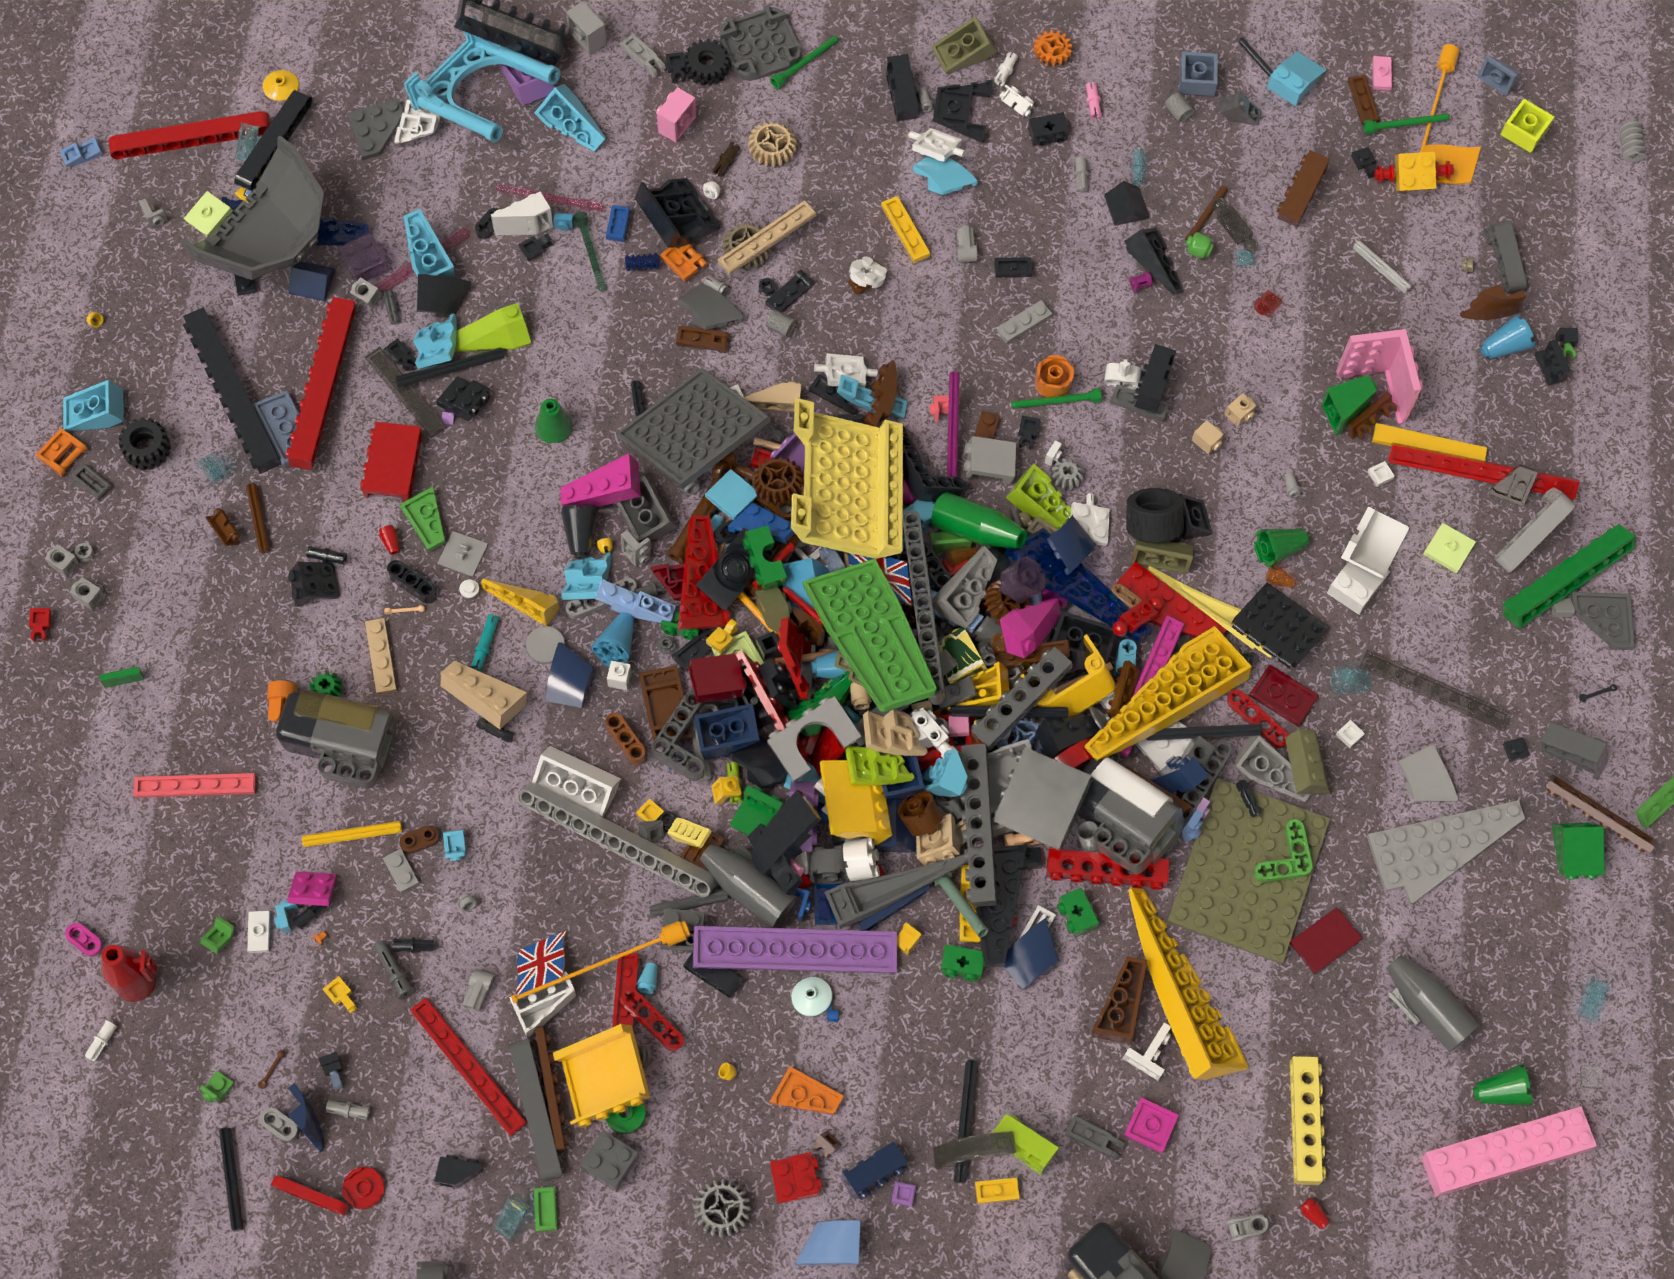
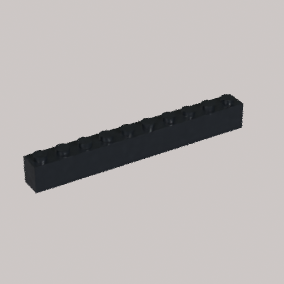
(232, 391)

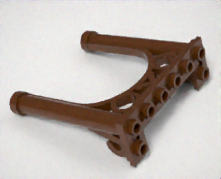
(706, 507)

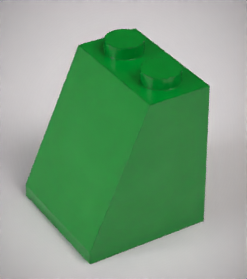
(1347, 401)
(1579, 849)

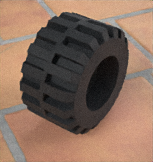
(151, 455)

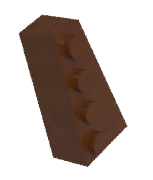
(1303, 188)
(1121, 1011)

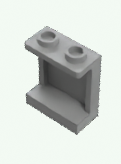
(990, 458)

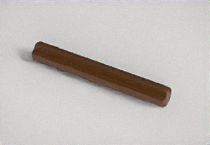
(257, 517)

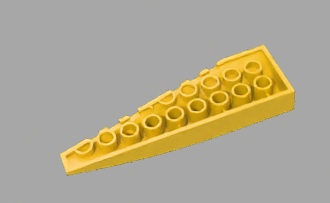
(1189, 681)
(1194, 1022)

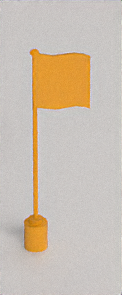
(1462, 158)

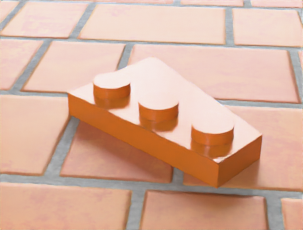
(805, 1093)

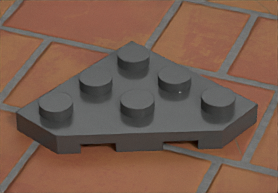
(375, 126)
(1607, 616)

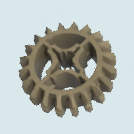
(744, 232)

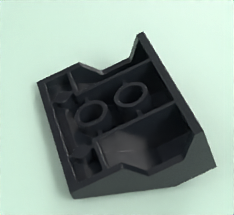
(676, 212)

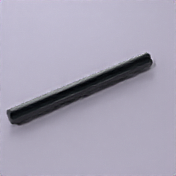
(449, 367)
(1035, 712)
(1207, 732)
(966, 1115)

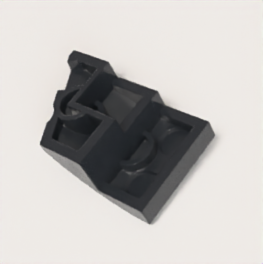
(440, 294)
(761, 764)

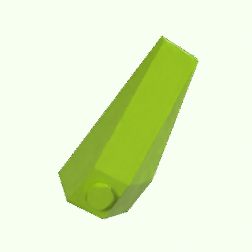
(1038, 497)

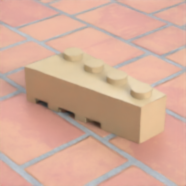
(483, 694)

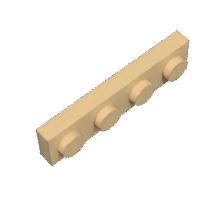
(380, 656)

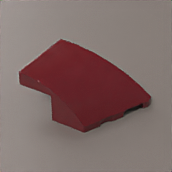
(671, 578)

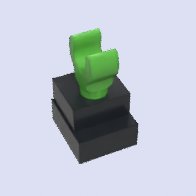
(1568, 340)

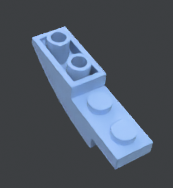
(638, 605)

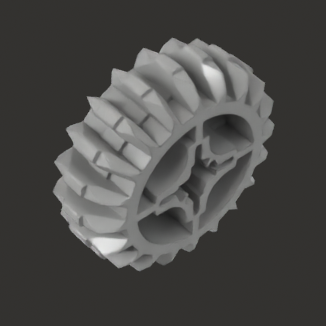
(726, 1226)

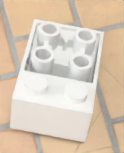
(523, 217)

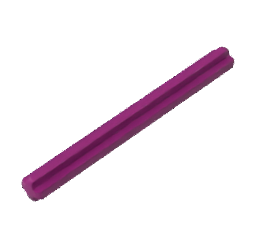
(953, 423)

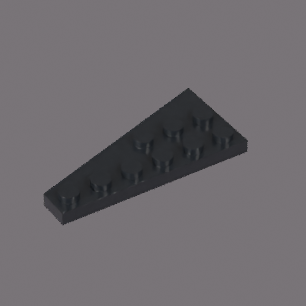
(999, 918)

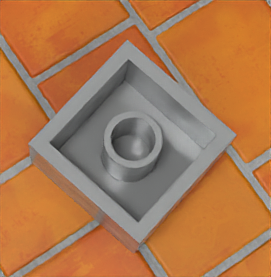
(586, 27)

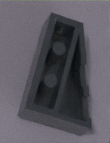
(1155, 379)

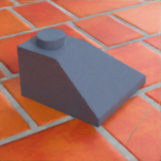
(1499, 75)

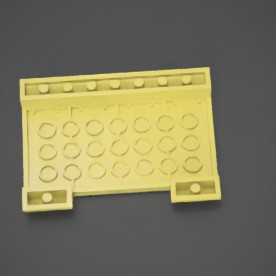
(849, 484)

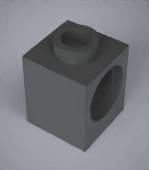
(1202, 747)

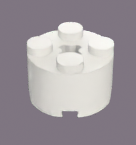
(861, 859)

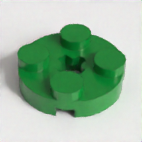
(628, 1124)

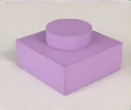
(1202, 807)

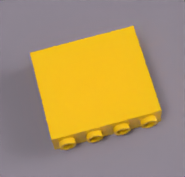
(604, 1074)

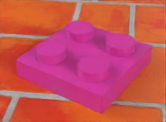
(312, 888)
(1151, 1125)

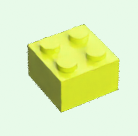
(1527, 125)

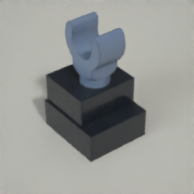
(331, 1066)

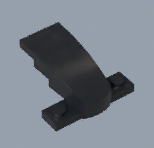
(781, 840)

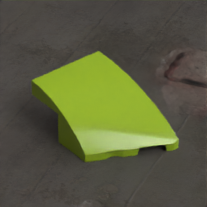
(875, 767)

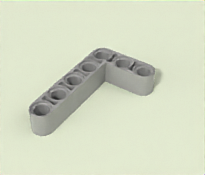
(1533, 533)

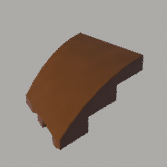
(1494, 304)

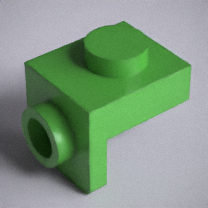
(218, 936)

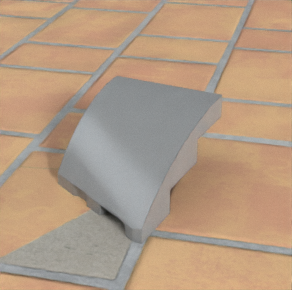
(1427, 777)

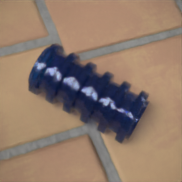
(640, 262)

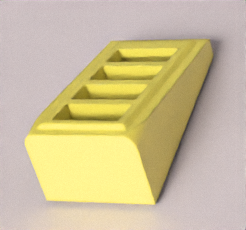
(686, 832)

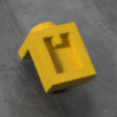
(724, 788)

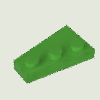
(425, 518)

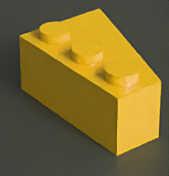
(989, 686)

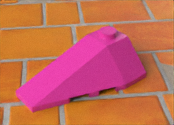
(1028, 627)

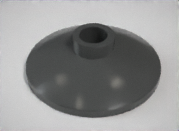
(1100, 718)

